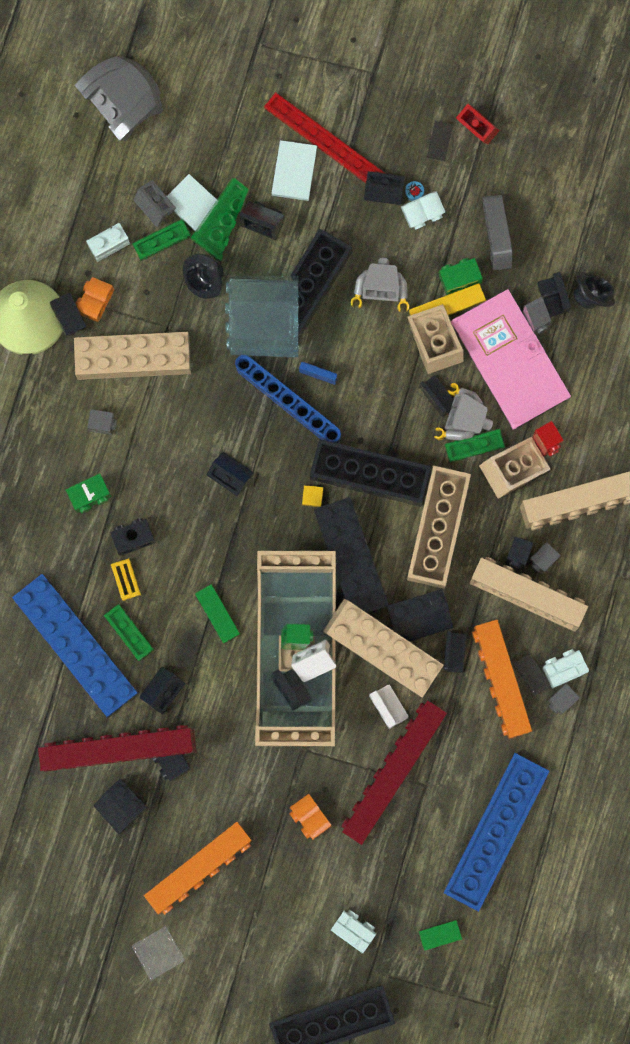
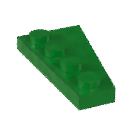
(218, 223)

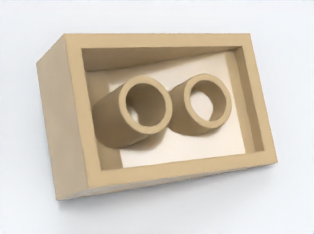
(436, 339)
(514, 467)

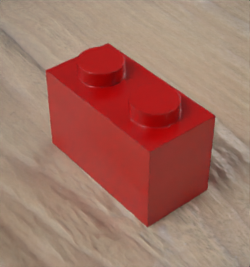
(477, 124)
(548, 439)

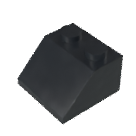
(261, 219)
(120, 806)

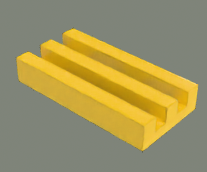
(130, 595)

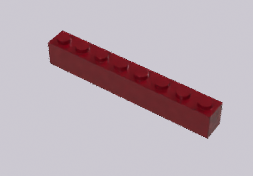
(116, 750)
(394, 772)

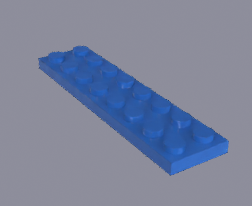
(74, 645)
(496, 832)

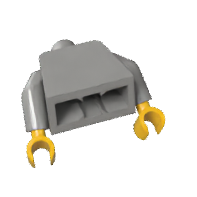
(381, 283)
(465, 416)

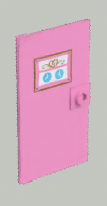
(510, 359)

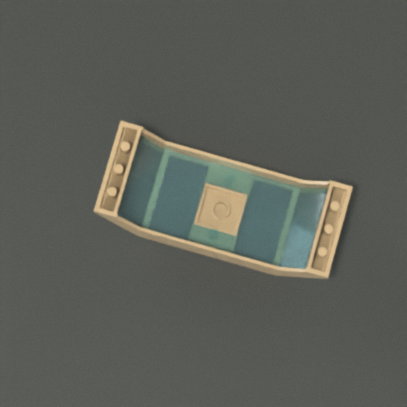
(294, 590)

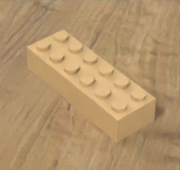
(132, 355)
(575, 501)
(439, 527)
(529, 594)
(383, 648)

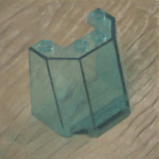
(262, 316)

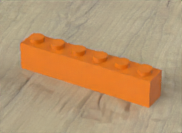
(502, 679)
(197, 868)

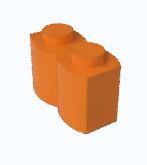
(95, 299)
(310, 817)

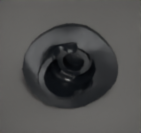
(203, 276)
(593, 291)

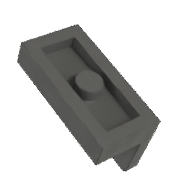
(153, 202)

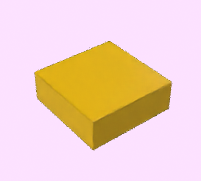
(312, 496)

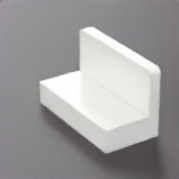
(313, 661)
(389, 706)

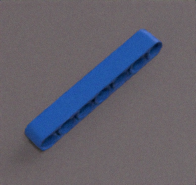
(283, 391)

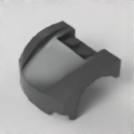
(122, 94)

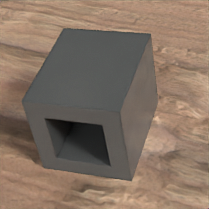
(102, 422)
(544, 558)
(563, 700)

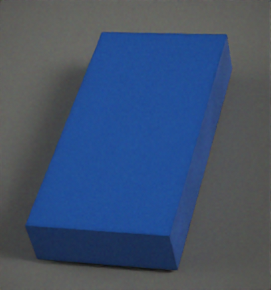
(318, 373)

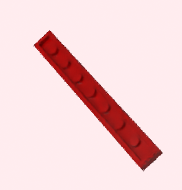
(320, 137)

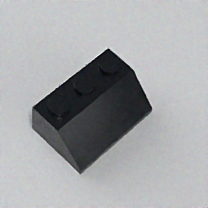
(420, 616)

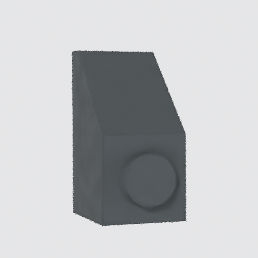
(537, 316)

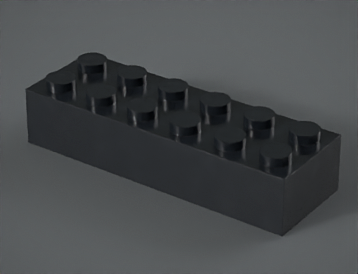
(317, 274)
(370, 473)
(353, 559)
(336, 1020)

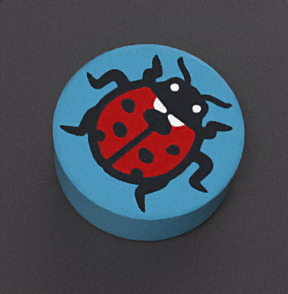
(414, 190)

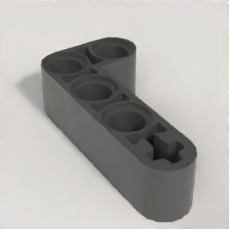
(497, 232)

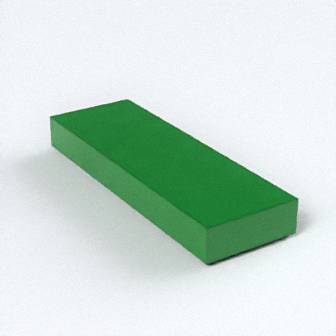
(161, 240)
(474, 446)
(217, 614)
(128, 632)

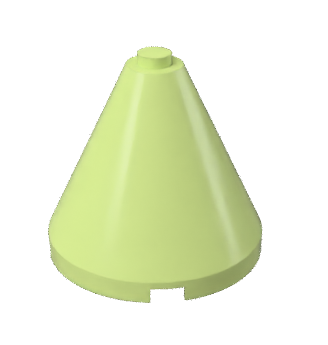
(28, 318)

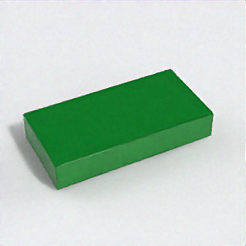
(440, 935)

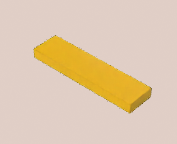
(456, 301)

